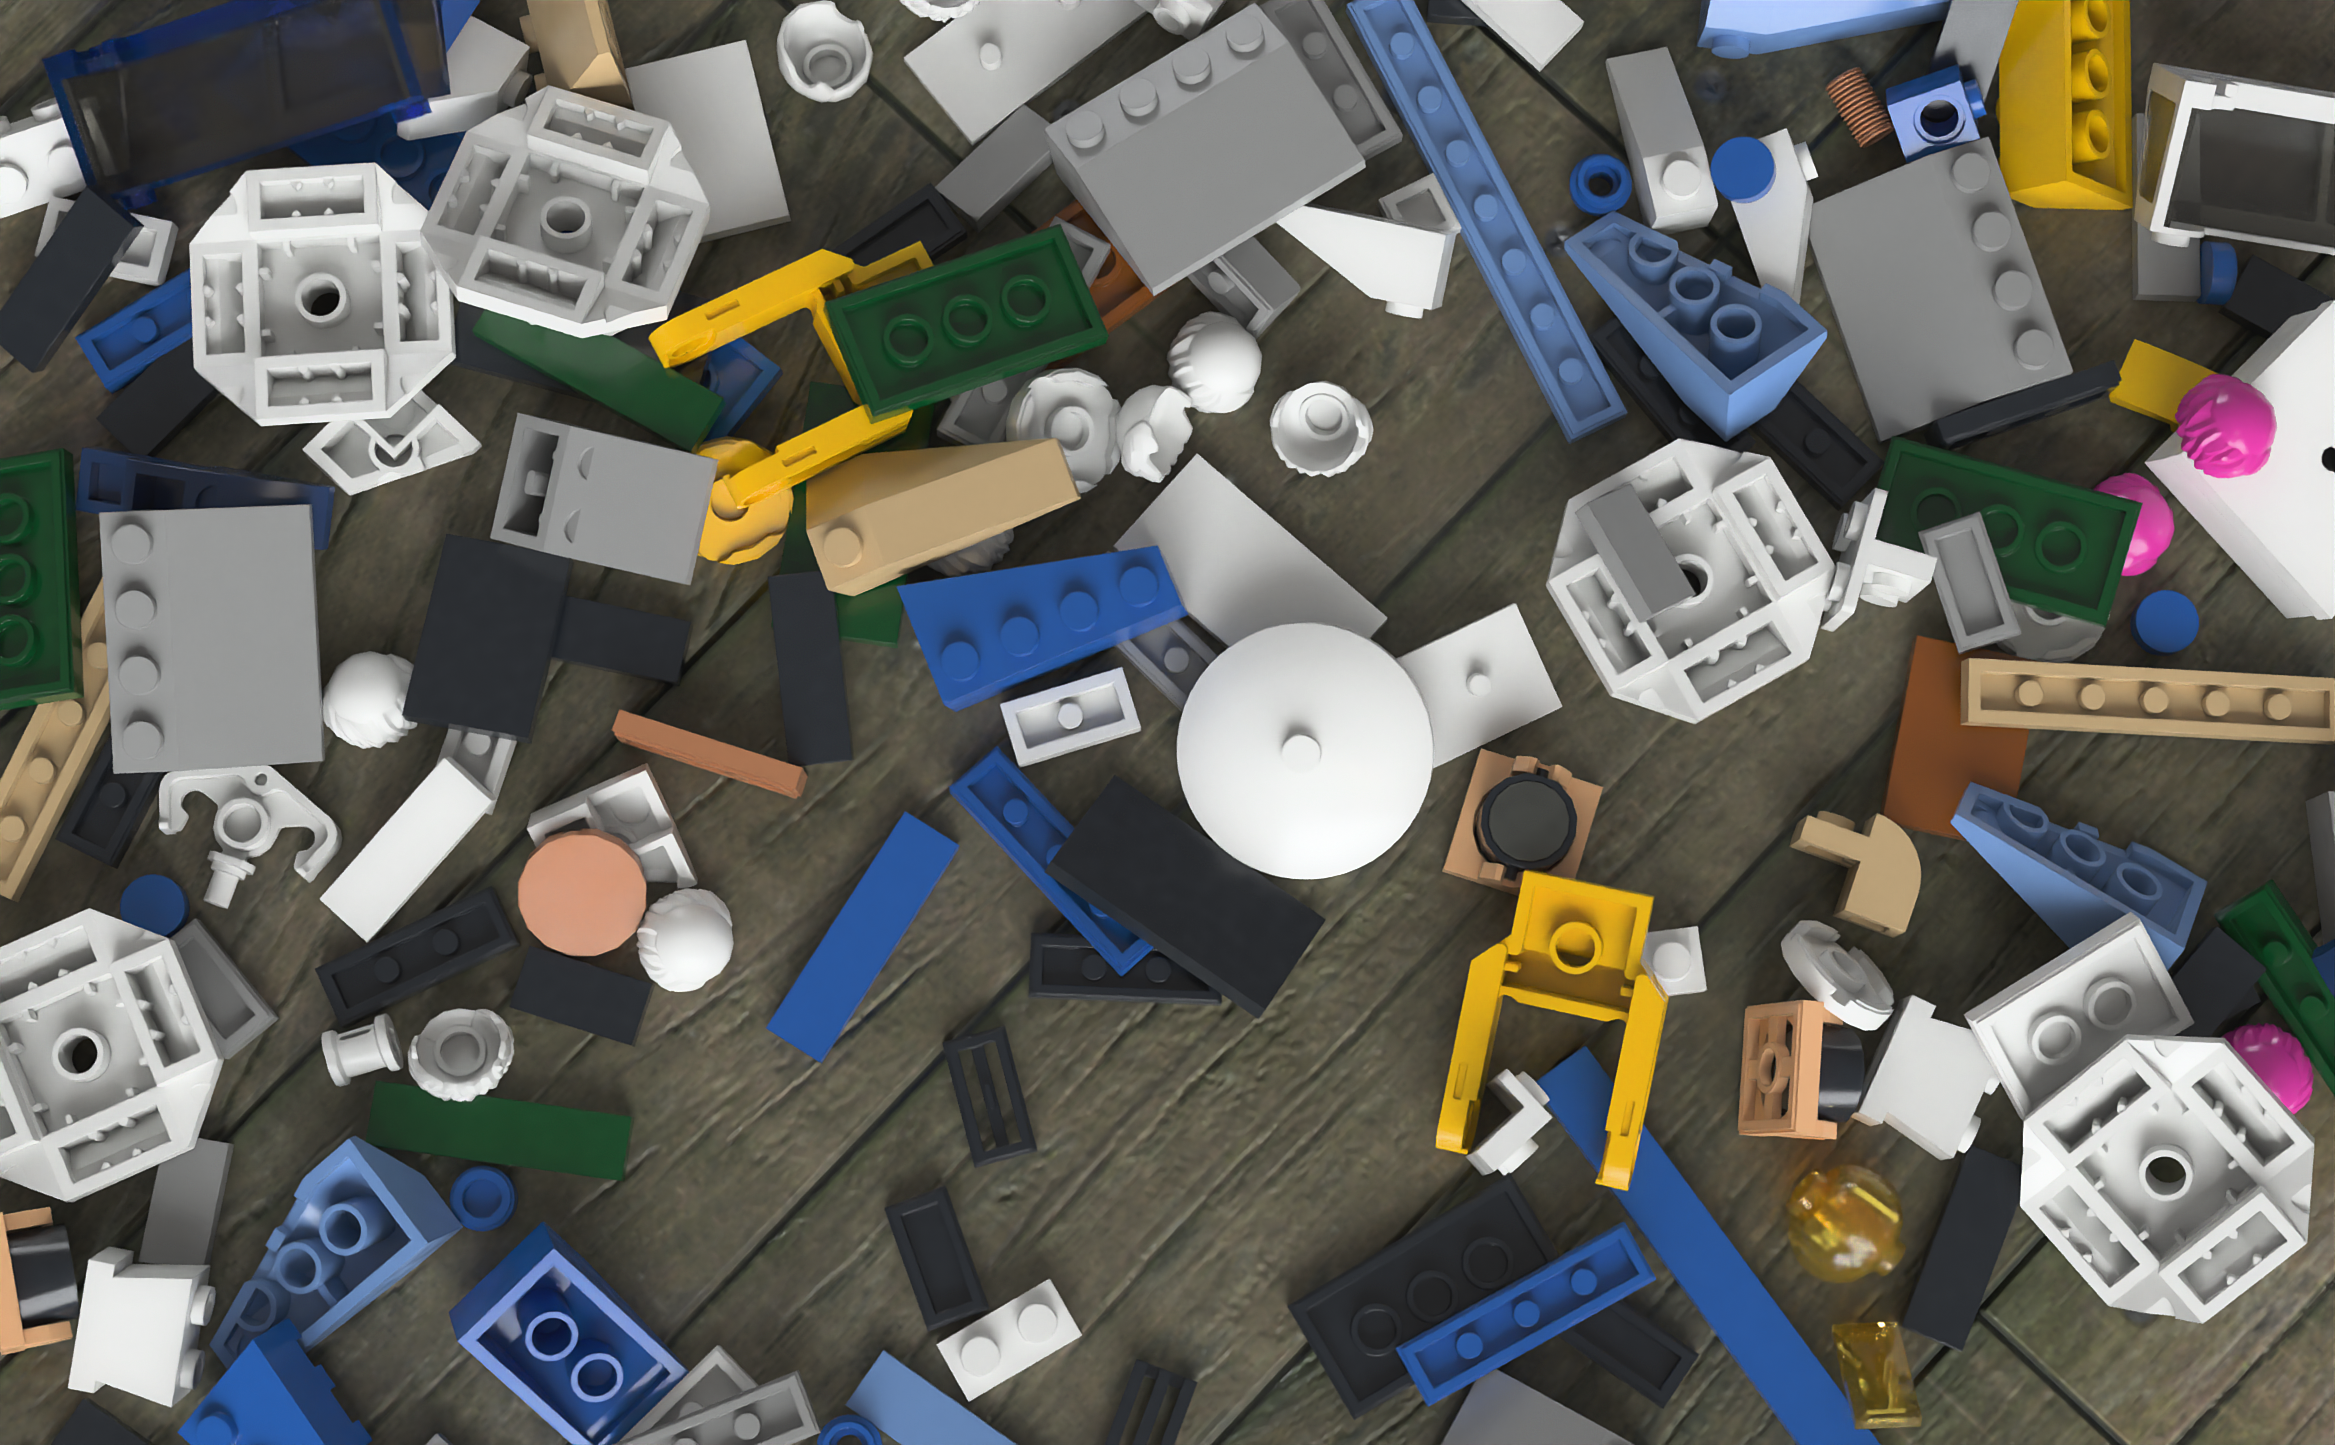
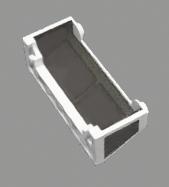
(2236, 161)

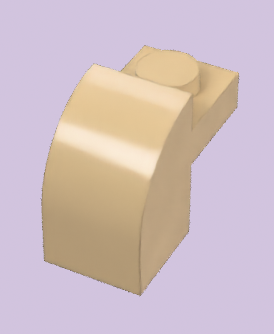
(1881, 865)

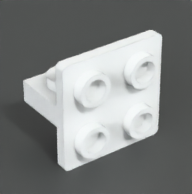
(1871, 566)

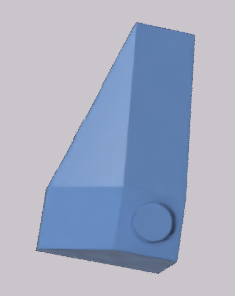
(1767, 26)
(1709, 334)
(2075, 878)
(344, 1243)

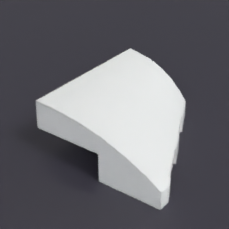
(381, 450)
(631, 810)

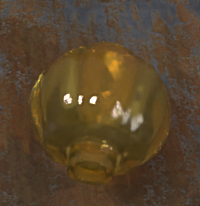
(1845, 1223)

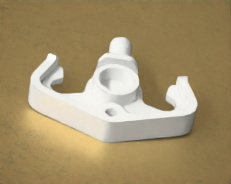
(250, 814)

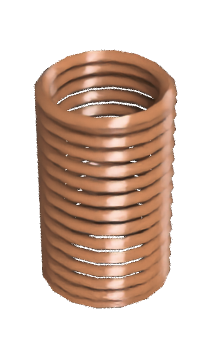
(1860, 108)

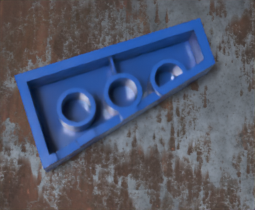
(1030, 620)
(273, 1399)

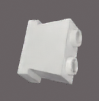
(1927, 1080)
(141, 1327)

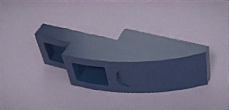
(138, 482)

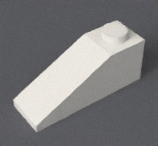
(1662, 142)
(1780, 221)
(1378, 254)

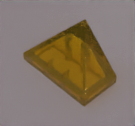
(1876, 1375)

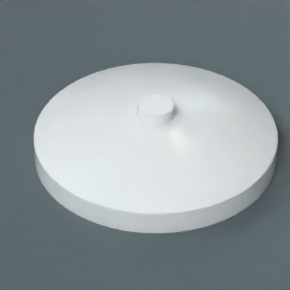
(1305, 750)

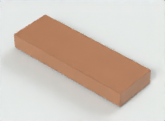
(709, 754)

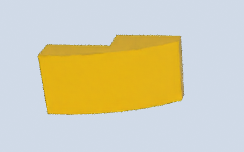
(2156, 382)

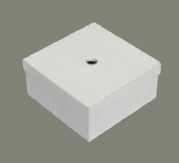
(2283, 516)

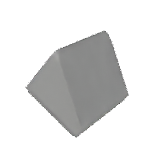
(998, 169)
(1247, 285)

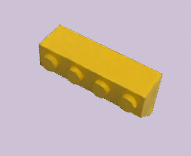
(2067, 105)

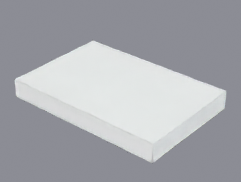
(721, 131)
(2076, 1010)

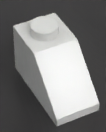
(484, 78)

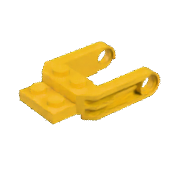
(793, 287)
(1573, 953)

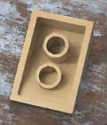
(577, 49)

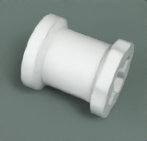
(362, 1050)

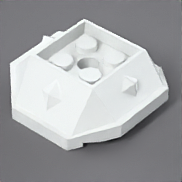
(575, 169)
(280, 248)
(1757, 573)
(152, 1065)
(2154, 1242)

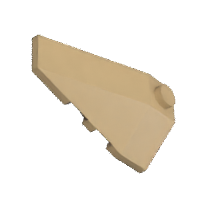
(920, 505)

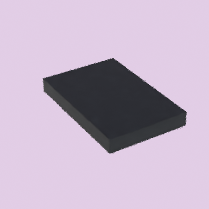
(488, 638)

